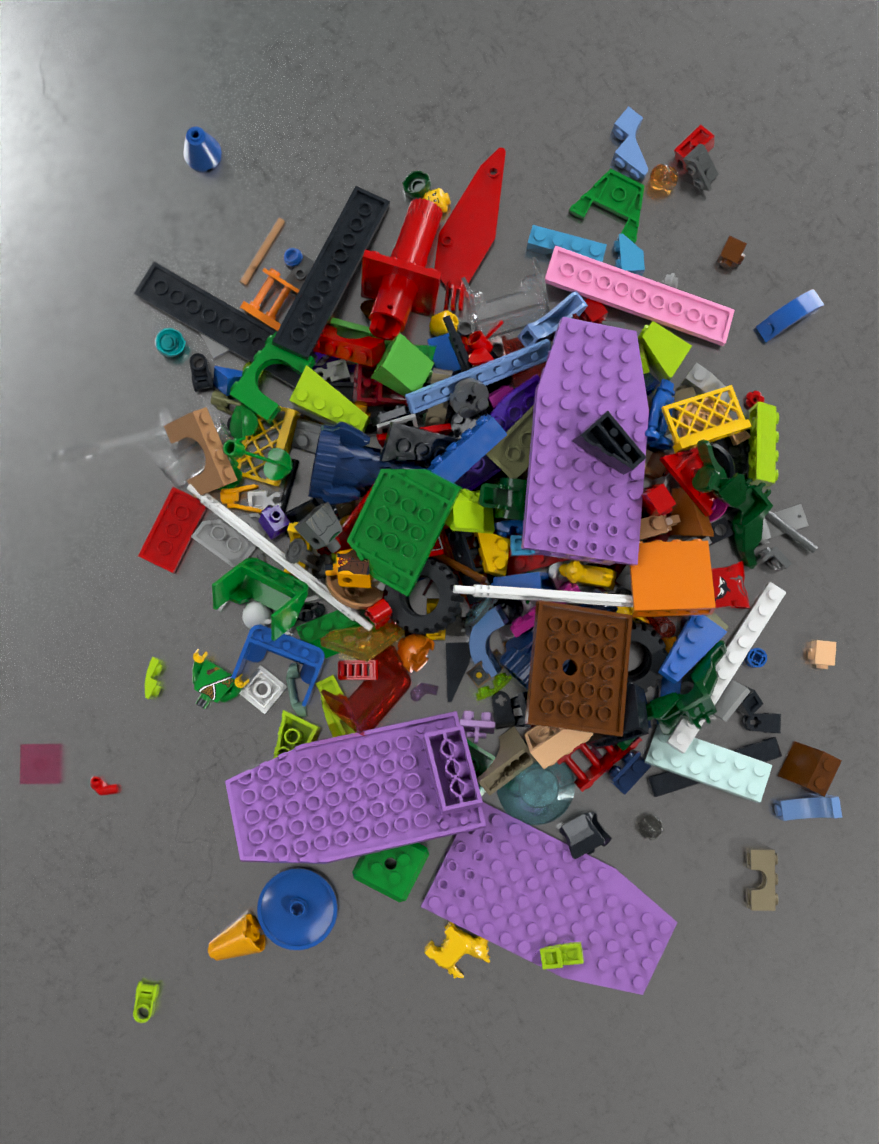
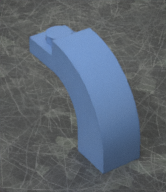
(480, 639)

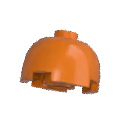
(414, 650)

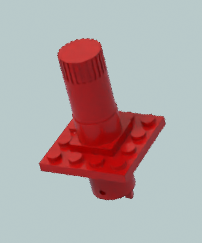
(402, 280)

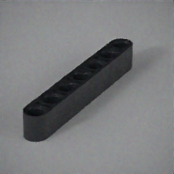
(669, 782)

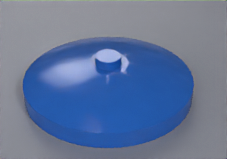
(297, 909)

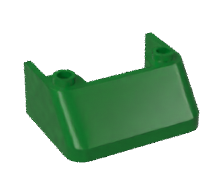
(266, 585)

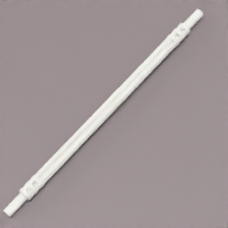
(278, 555)
(545, 595)

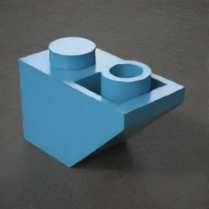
(629, 255)

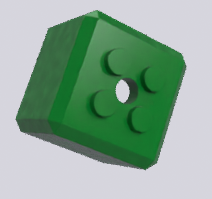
(394, 882)

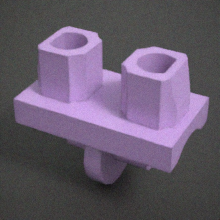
(477, 729)

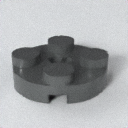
(474, 406)

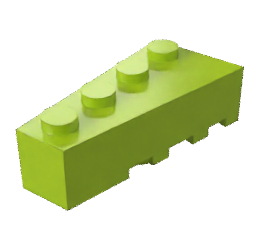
(324, 401)
(294, 732)

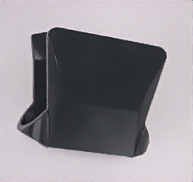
(584, 834)

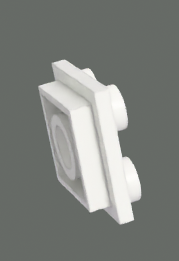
(274, 686)

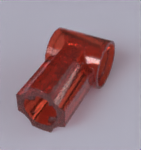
(657, 622)

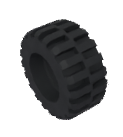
(443, 613)
(655, 655)

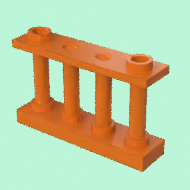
(253, 307)

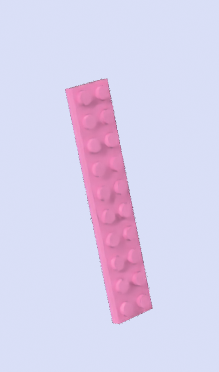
(639, 295)

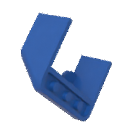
(308, 655)

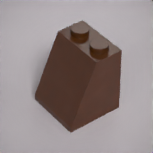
(809, 768)

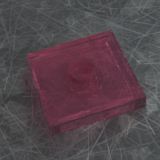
(40, 763)

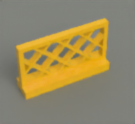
(714, 432)
(284, 442)

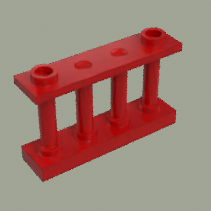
(599, 767)

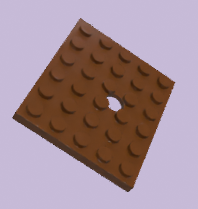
(600, 648)

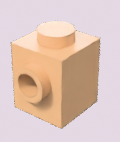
(822, 654)

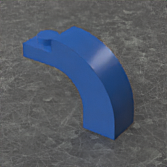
(789, 314)

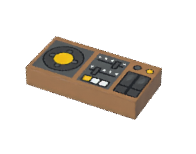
(478, 674)

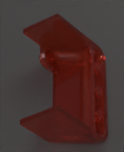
(373, 697)

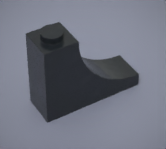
(634, 719)

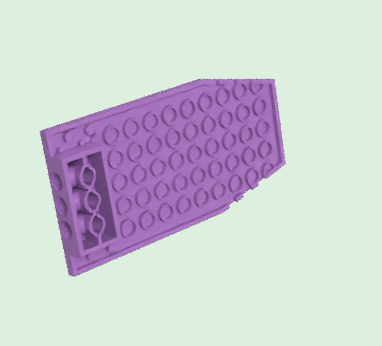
(574, 499)
(358, 794)
(533, 895)

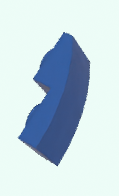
(508, 528)

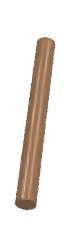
(262, 251)

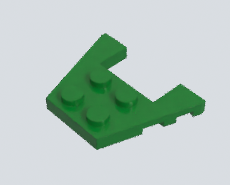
(618, 195)

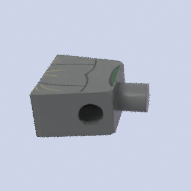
(321, 528)

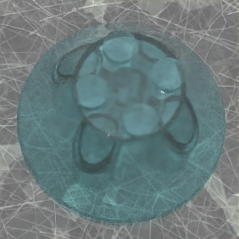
(538, 793)

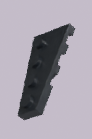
(413, 443)

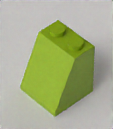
(663, 350)

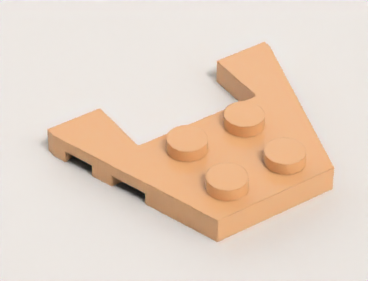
(735, 439)

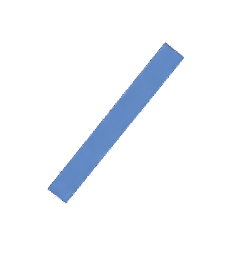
(486, 373)

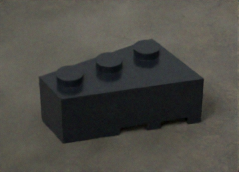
(610, 444)

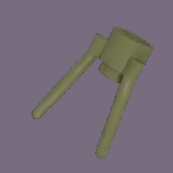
(222, 401)

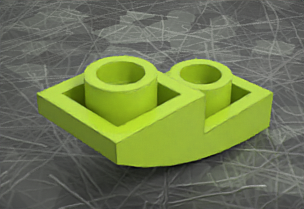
(152, 686)

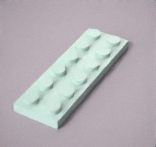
(711, 766)

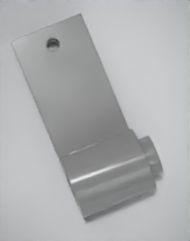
(790, 516)

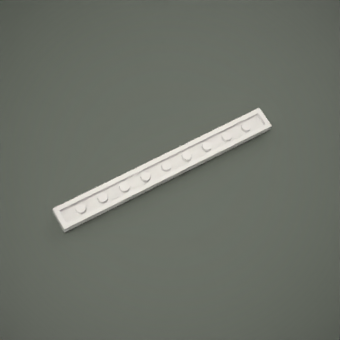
(730, 662)

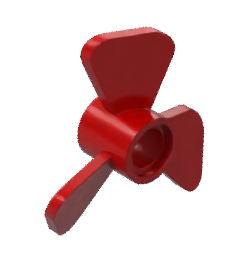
(480, 346)

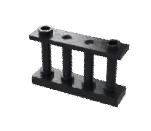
(463, 555)

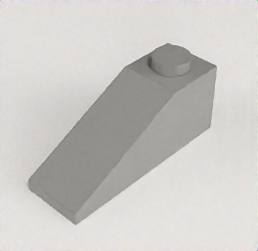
(704, 382)

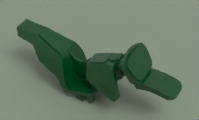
(735, 493)
(692, 706)

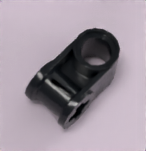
(201, 376)
(502, 714)
(763, 722)

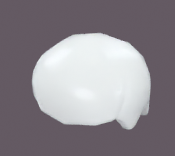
(256, 614)

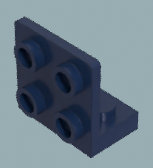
(628, 771)

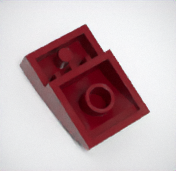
(371, 392)

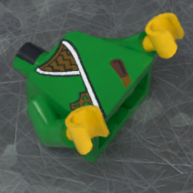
(214, 682)

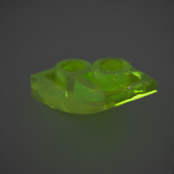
(500, 681)

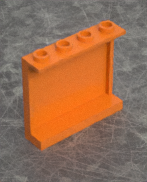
(672, 579)

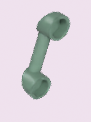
(293, 673)

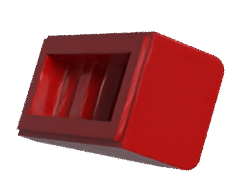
(352, 670)

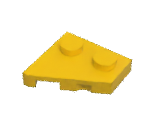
(494, 553)

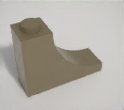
(510, 761)

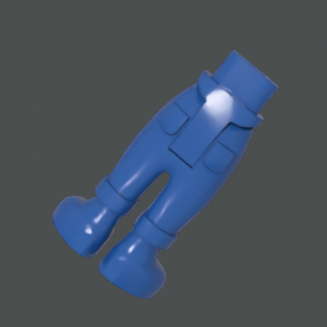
(656, 421)

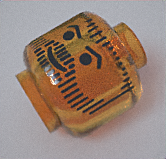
(664, 177)

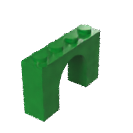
(247, 390)

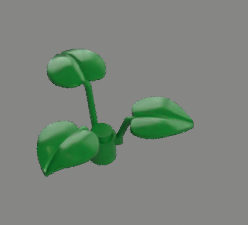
(244, 424)

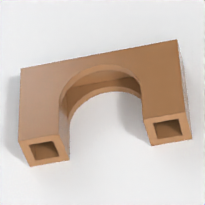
(201, 428)

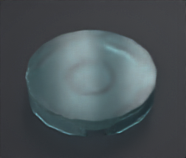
(477, 611)

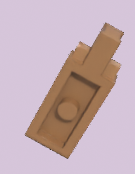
(657, 525)

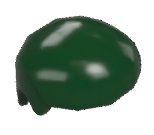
(416, 184)

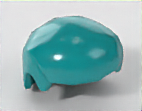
(169, 342)

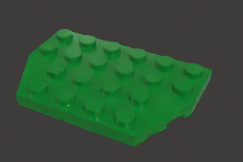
(402, 524)

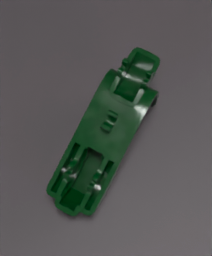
(506, 498)

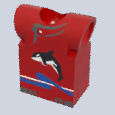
(729, 587)

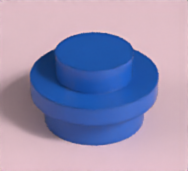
(293, 257)

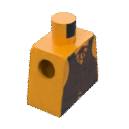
(350, 570)

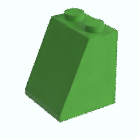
(403, 367)

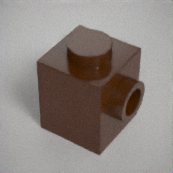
(732, 253)

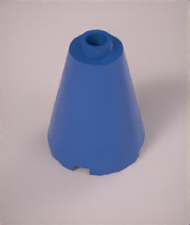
(201, 150)

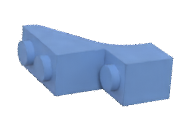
(629, 154)
(548, 324)

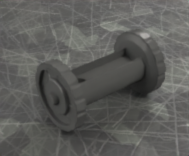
(298, 551)

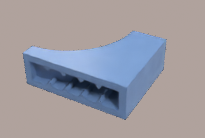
(808, 807)

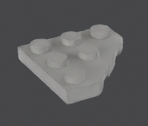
(226, 541)

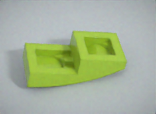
(561, 954)

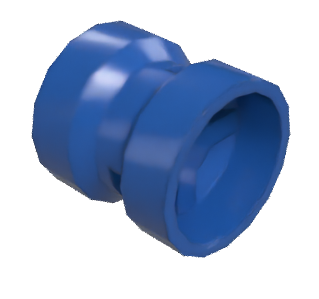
(751, 658)

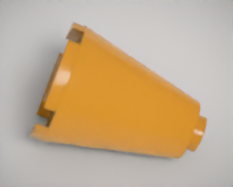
(238, 940)

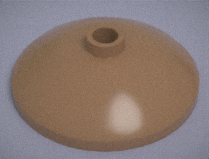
(353, 596)

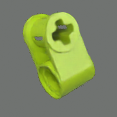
(145, 997)

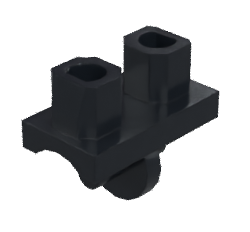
(520, 701)

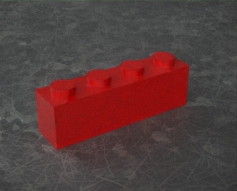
(656, 500)

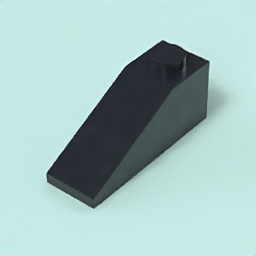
(457, 661)

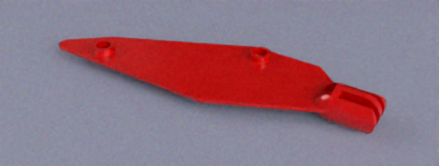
(470, 229)

